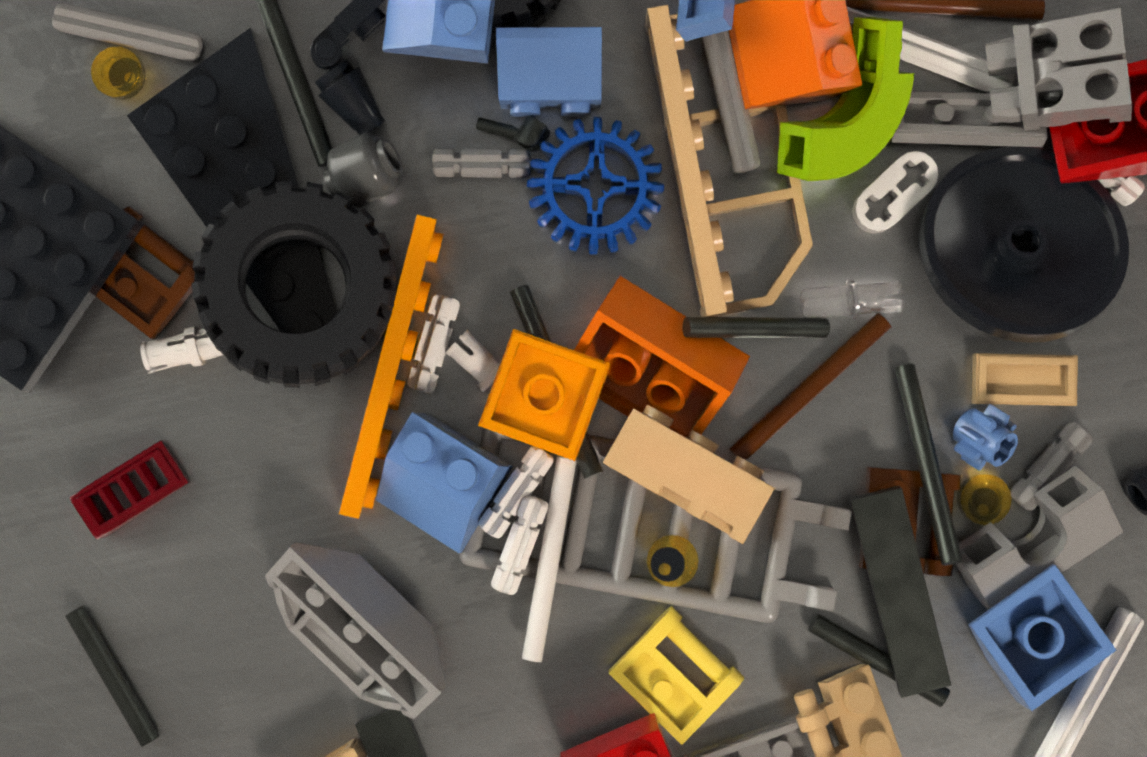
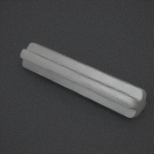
(127, 32)
(733, 115)

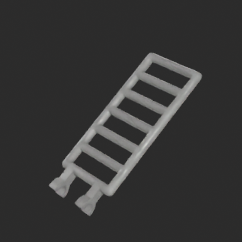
(716, 600)

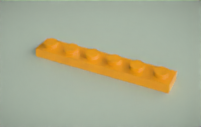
(386, 389)

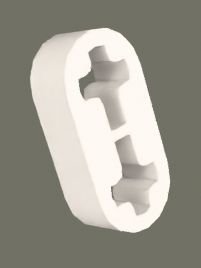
(886, 183)

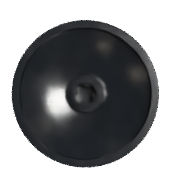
(1022, 248)

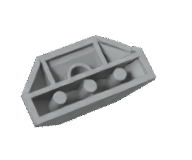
(358, 627)

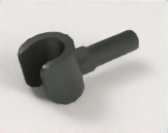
(529, 135)

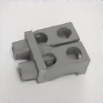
(1064, 70)

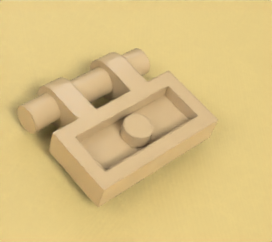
(855, 713)

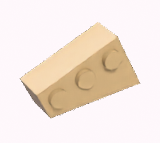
(689, 473)

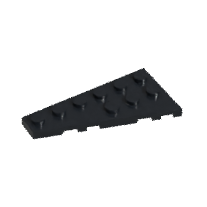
(223, 138)

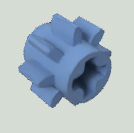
(985, 437)

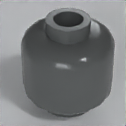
(363, 169)

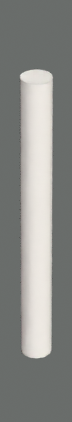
(549, 559)

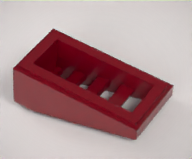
(92, 513)

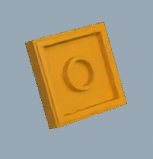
(544, 394)

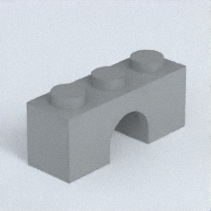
(1070, 527)

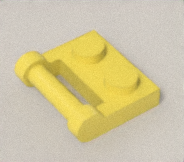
(665, 688)

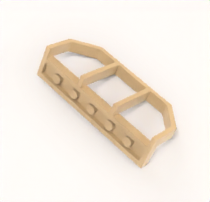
(696, 186)

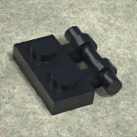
(358, 19)

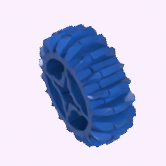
(619, 185)

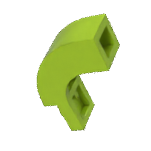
(861, 118)

